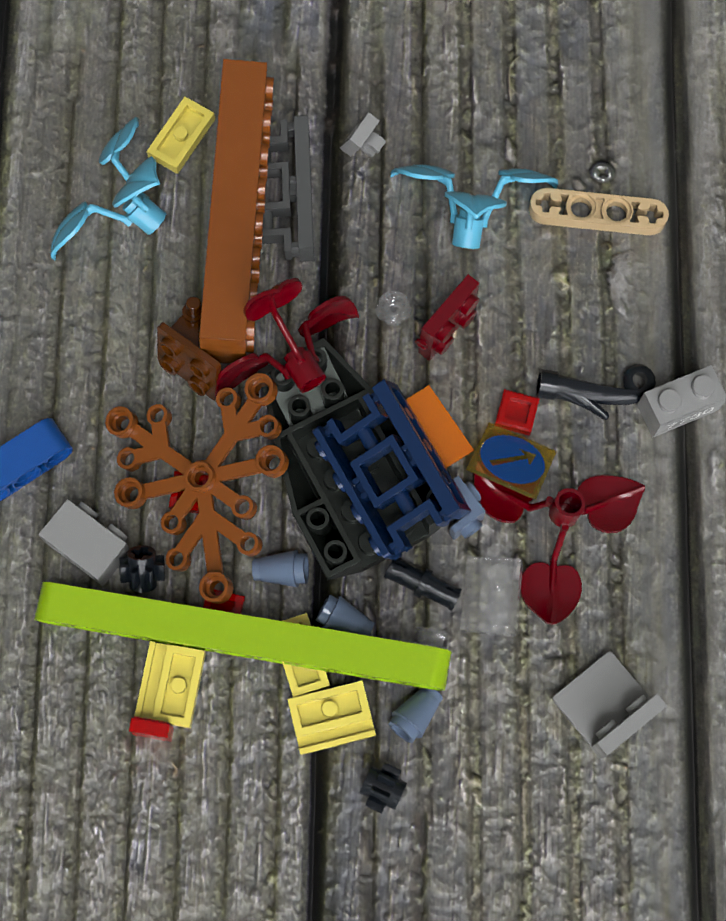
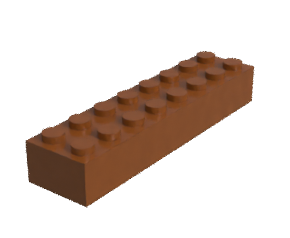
(236, 209)

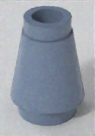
(283, 568)
(342, 616)
(415, 714)

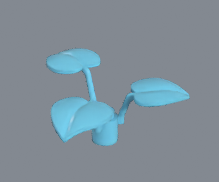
(137, 204)
(468, 222)

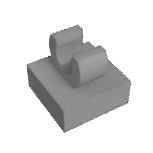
(363, 138)

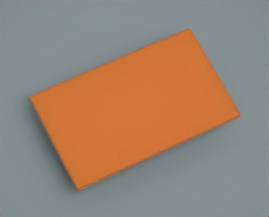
(439, 426)

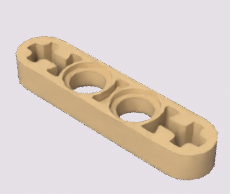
(598, 216)

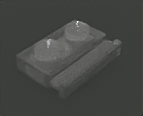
(491, 595)

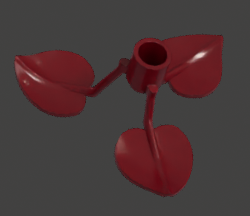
(300, 364)
(610, 507)

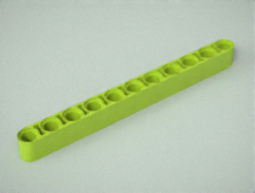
(244, 636)

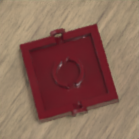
(453, 313)

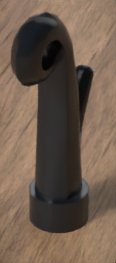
(589, 395)

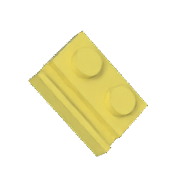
(170, 684)
(331, 717)

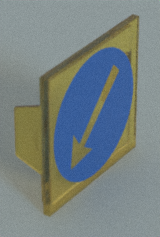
(511, 461)

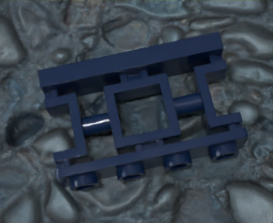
(415, 455)

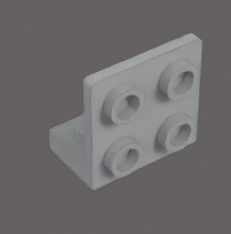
(607, 705)

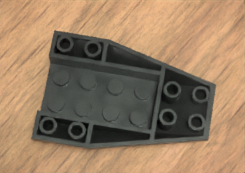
(314, 498)

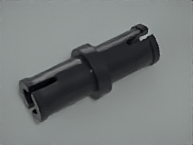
(423, 583)

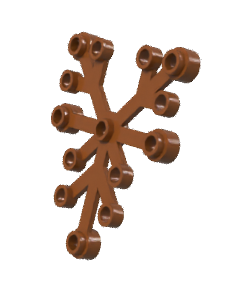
(208, 521)

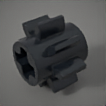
(142, 568)
(383, 788)

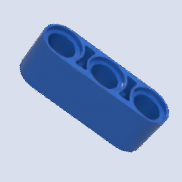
(31, 455)

